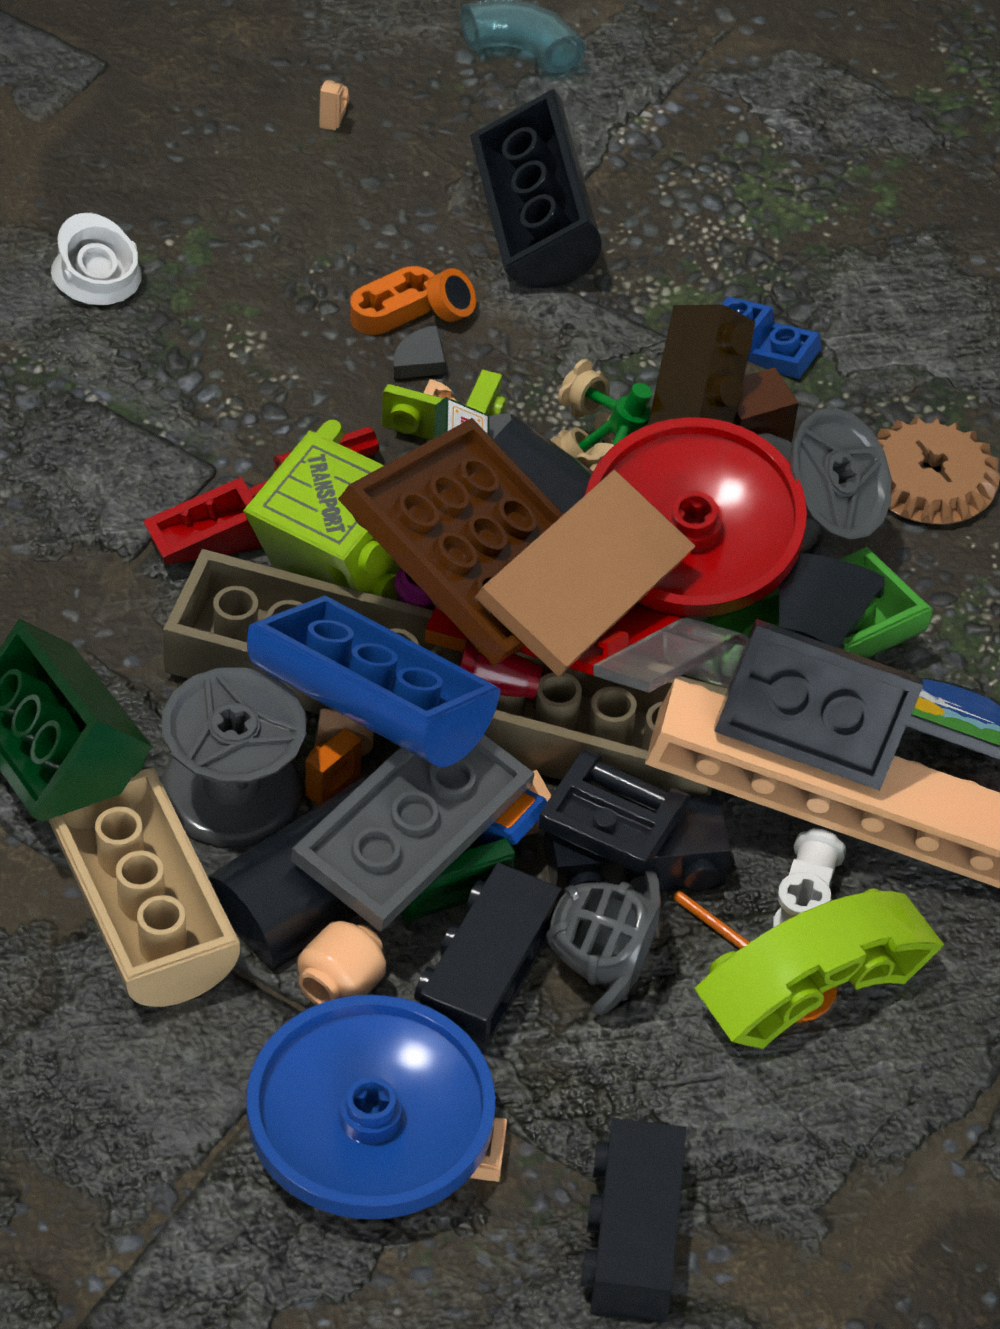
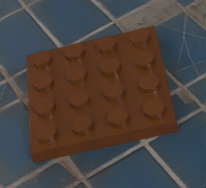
(453, 522)

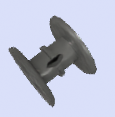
(840, 474)
(233, 755)

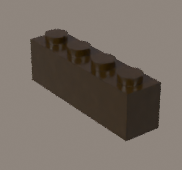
(702, 364)

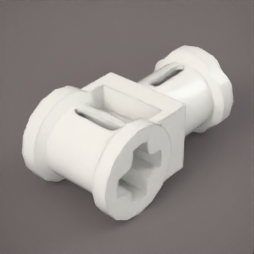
(810, 873)

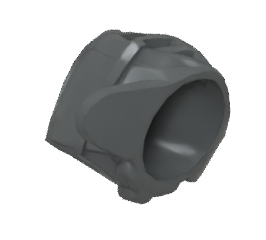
(606, 934)

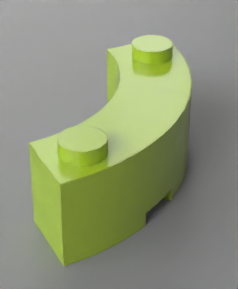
(785, 970)

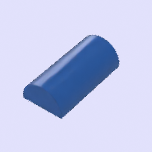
(376, 678)

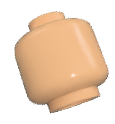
(341, 962)

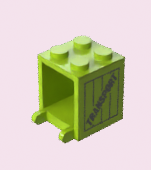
(309, 528)

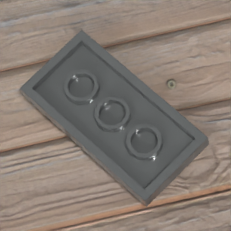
(408, 827)

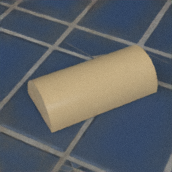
(148, 894)

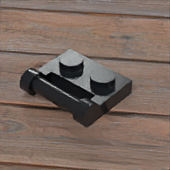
(608, 822)

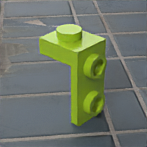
(415, 411)

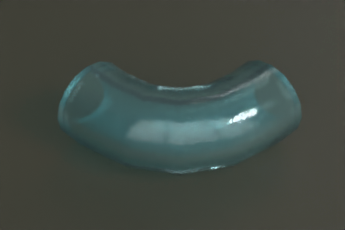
(523, 27)

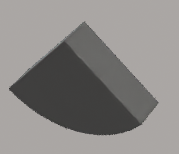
(419, 355)

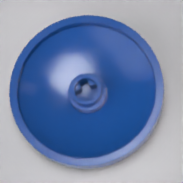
(370, 1106)

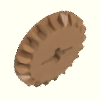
(956, 493)

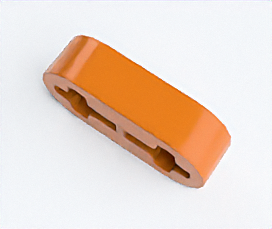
(390, 301)

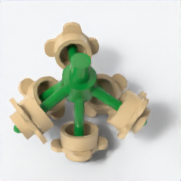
(586, 394)

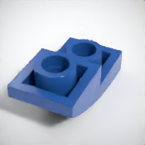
(777, 344)

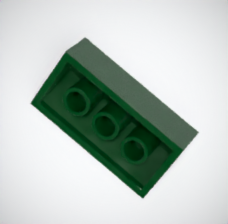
(61, 727)

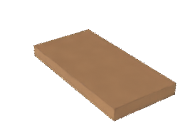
(585, 572)

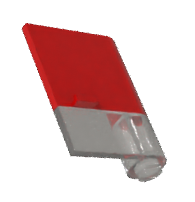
(656, 647)

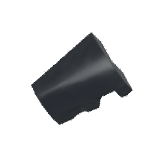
(826, 598)

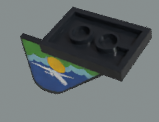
(844, 708)

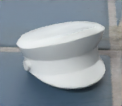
(95, 261)

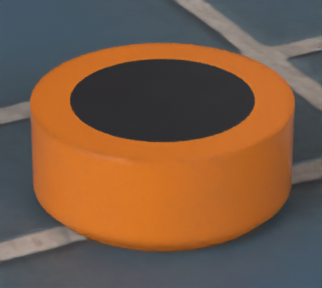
(451, 295)

